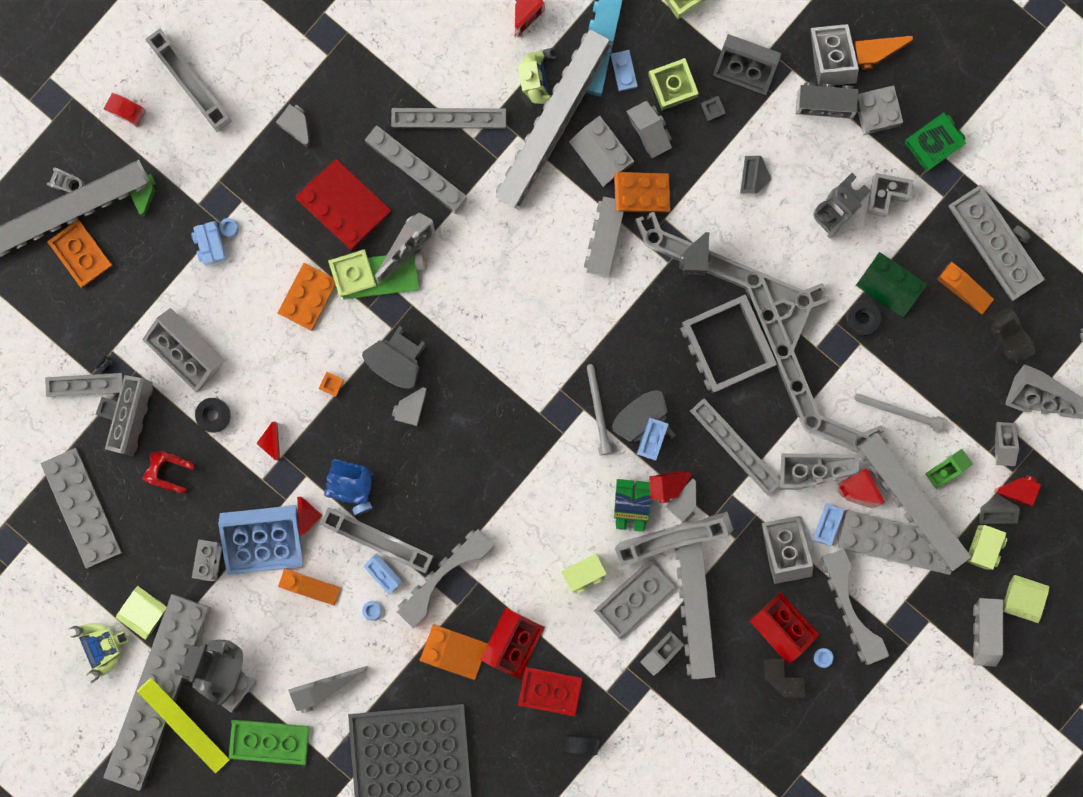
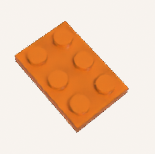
(642, 192)
(80, 253)
(307, 297)

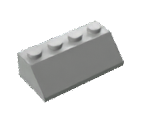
(183, 349)
(129, 415)

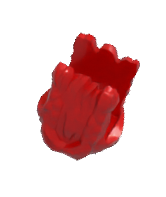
(157, 460)

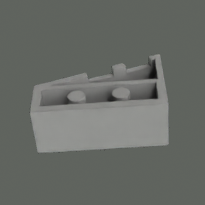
(988, 632)

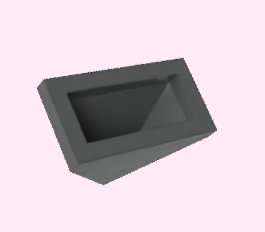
(754, 175)
(999, 511)

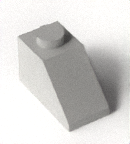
(295, 124)
(410, 408)
(1006, 444)
(685, 504)
(662, 653)

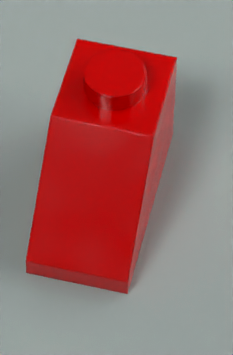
(125, 109)
(668, 485)
(1020, 490)

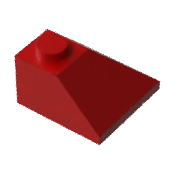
(526, 13)
(861, 490)

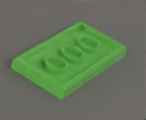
(401, 280)
(269, 742)

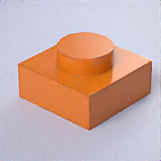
(331, 384)

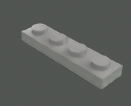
(83, 384)

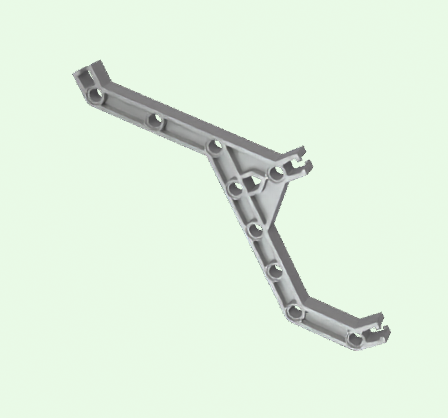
(778, 332)

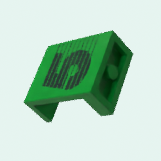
(935, 141)

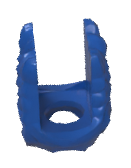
(348, 482)

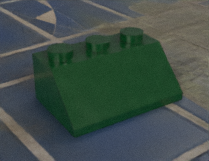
(891, 284)

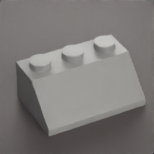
(601, 151)

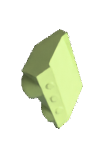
(1025, 598)
(141, 612)

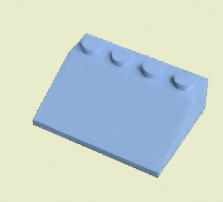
(261, 539)

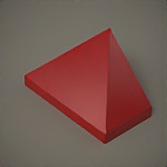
(270, 441)
(306, 516)

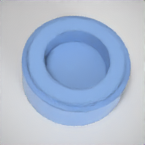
(228, 227)
(362, 509)
(372, 610)
(823, 657)

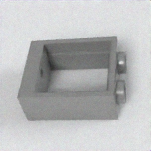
(204, 560)

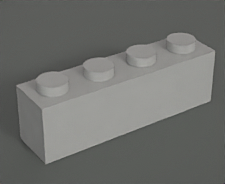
(605, 238)

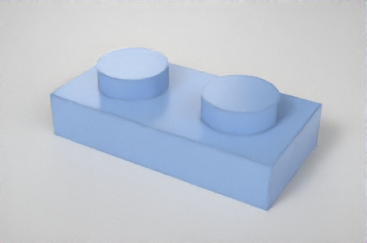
(623, 70)
(652, 438)
(828, 524)
(382, 573)

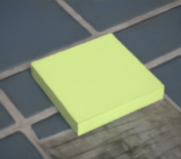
(352, 273)

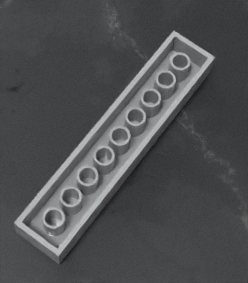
(143, 725)

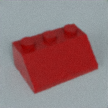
(784, 628)
(512, 643)

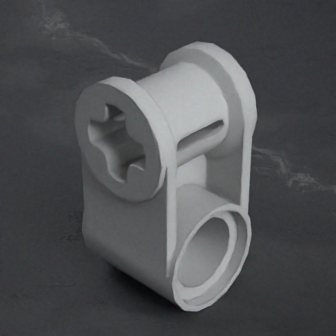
(63, 181)

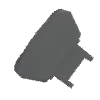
(846, 199)
(395, 360)
(633, 419)
(213, 673)

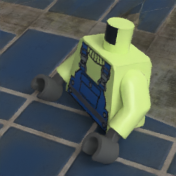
(533, 75)
(100, 646)

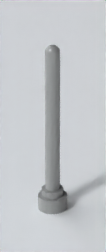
(935, 423)
(605, 446)

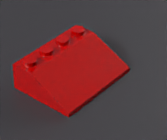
(343, 205)

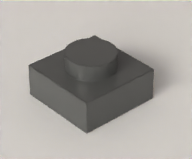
(713, 108)
(106, 408)

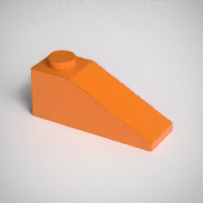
(872, 52)
(965, 287)
(309, 587)

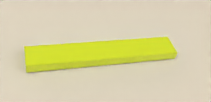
(182, 725)

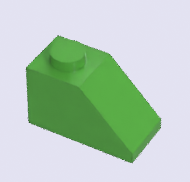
(144, 197)
(949, 468)

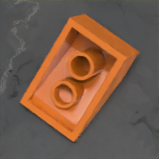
(453, 652)

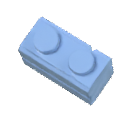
(209, 242)

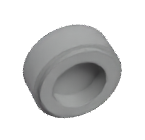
(420, 260)

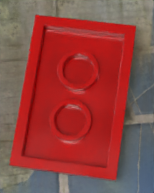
(550, 691)

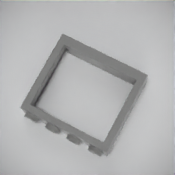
(757, 333)

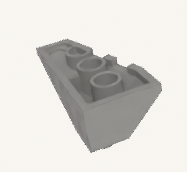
(413, 236)
(1040, 392)
(808, 470)
(313, 693)

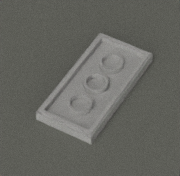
(634, 599)

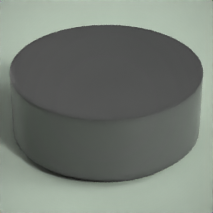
(1021, 234)

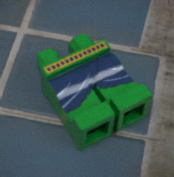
(628, 509)

